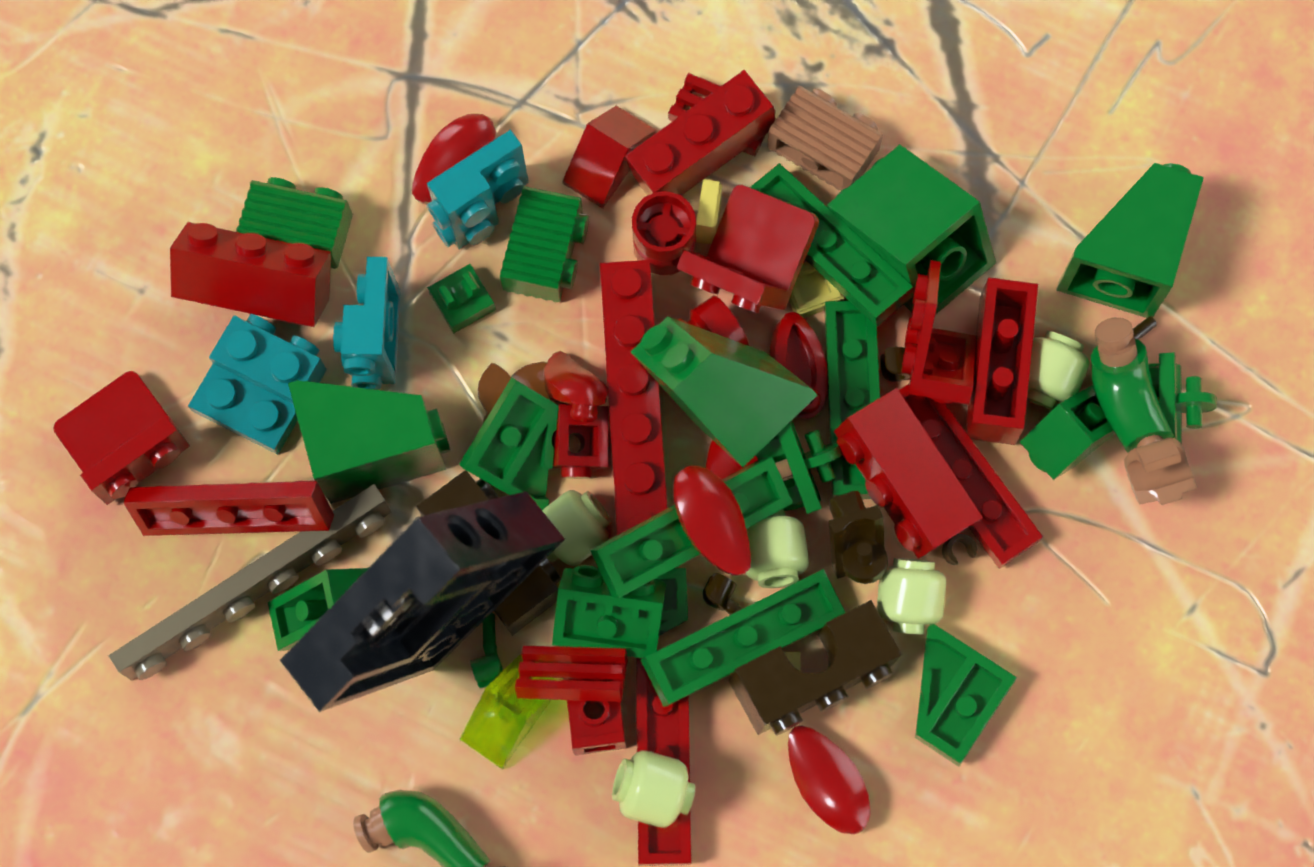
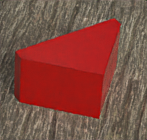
(600, 155)

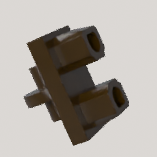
(857, 539)

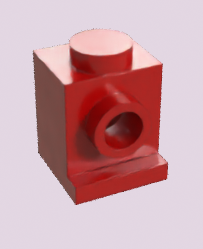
(593, 444)
(595, 734)

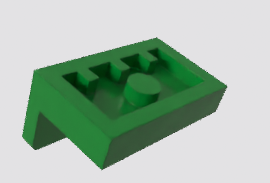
(593, 619)

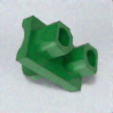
(1168, 387)
(801, 483)

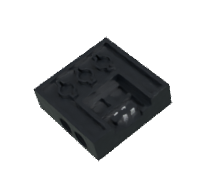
(421, 598)

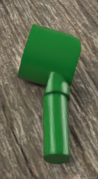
(488, 666)

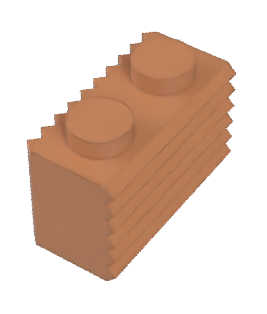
(824, 138)

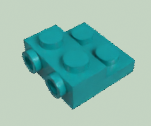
(469, 190)
(371, 330)
(250, 381)

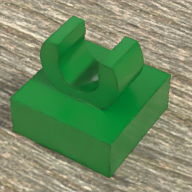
(461, 298)

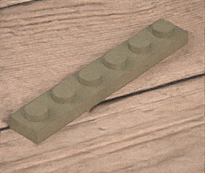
(236, 595)

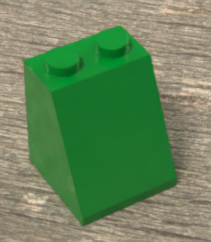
(917, 217)
(1137, 245)
(723, 385)
(366, 437)

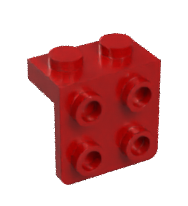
(754, 250)
(936, 359)
(119, 437)

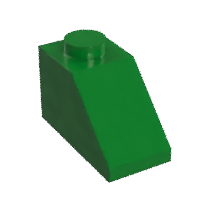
(1068, 434)
(306, 603)

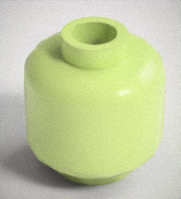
(1055, 369)
(581, 523)
(777, 551)
(911, 595)
(653, 788)

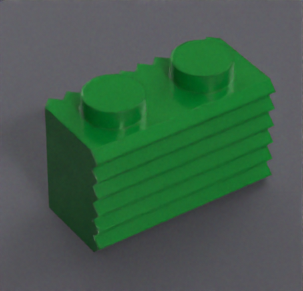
(297, 216)
(543, 243)

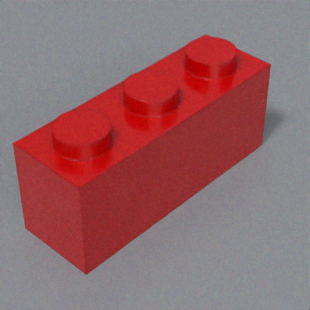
(703, 138)
(250, 273)
(1002, 361)
(906, 474)

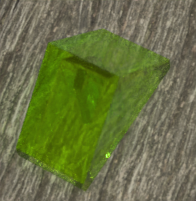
(501, 718)

